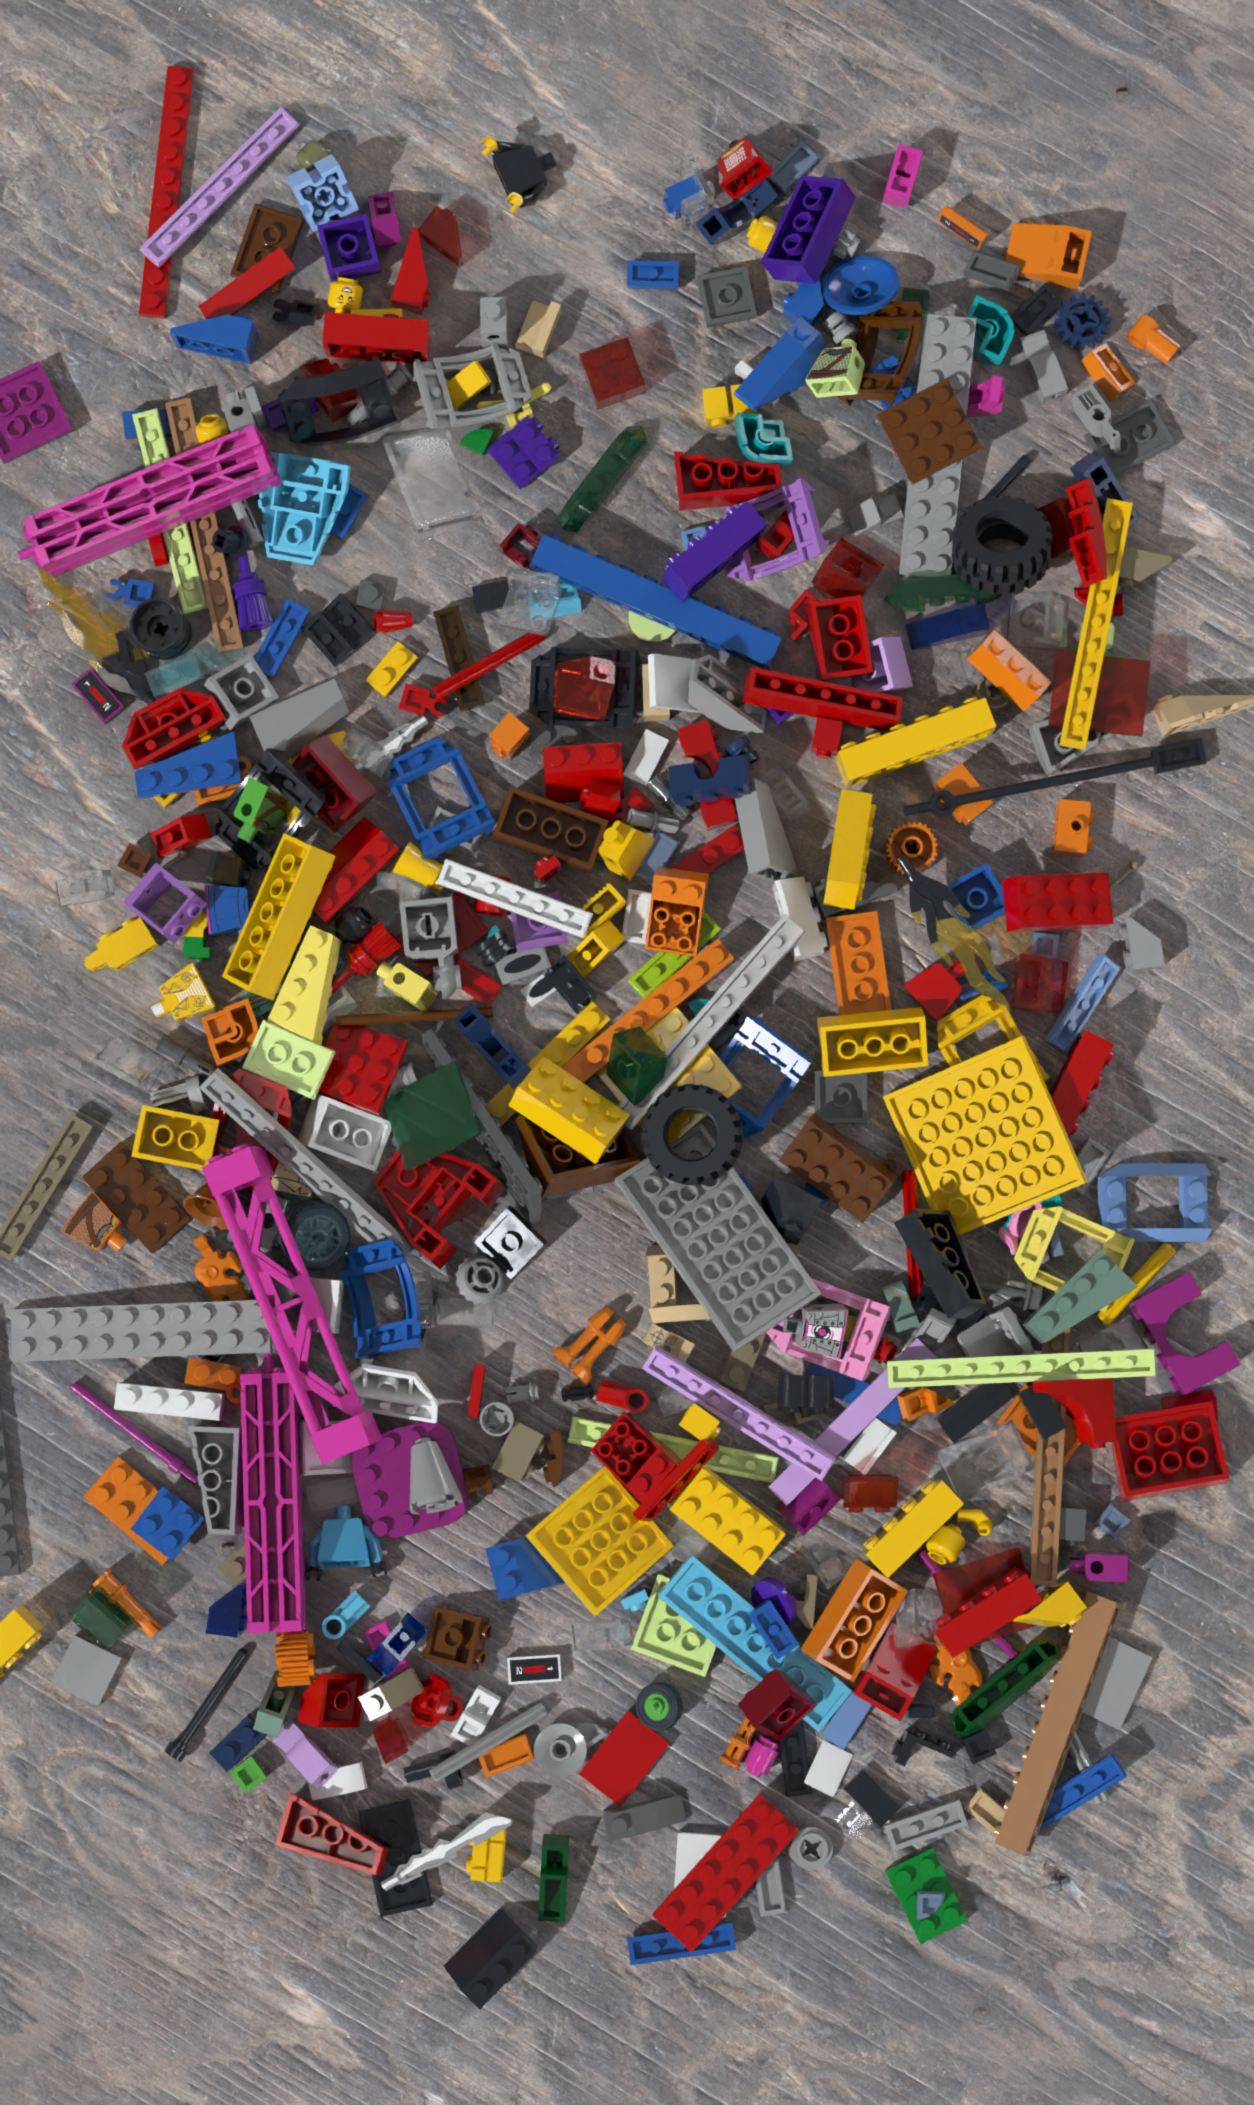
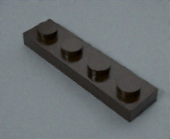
(458, 655)

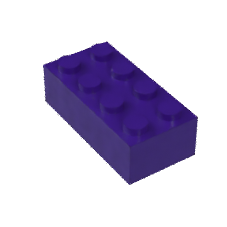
(808, 229)
(713, 551)

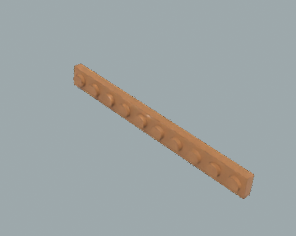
(211, 563)
(1048, 1490)

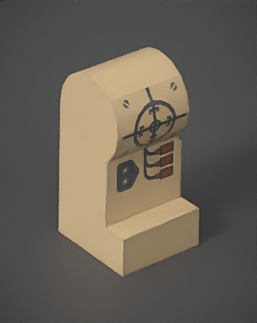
(668, 1341)

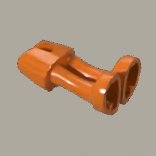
(567, 1354)

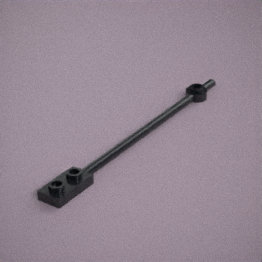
(1162, 759)

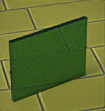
(432, 1116)

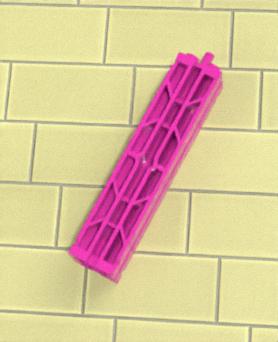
(150, 502)
(272, 1501)

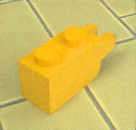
(122, 947)

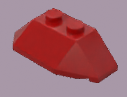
(170, 726)

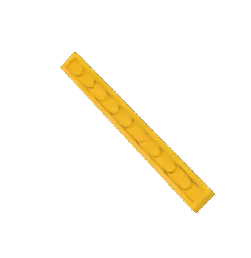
(1095, 629)

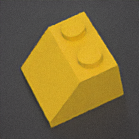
(1059, 1607)

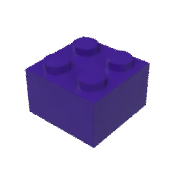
(349, 248)

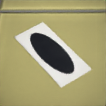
(537, 990)

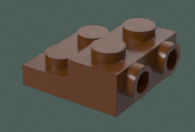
(457, 1638)

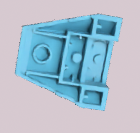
(303, 507)

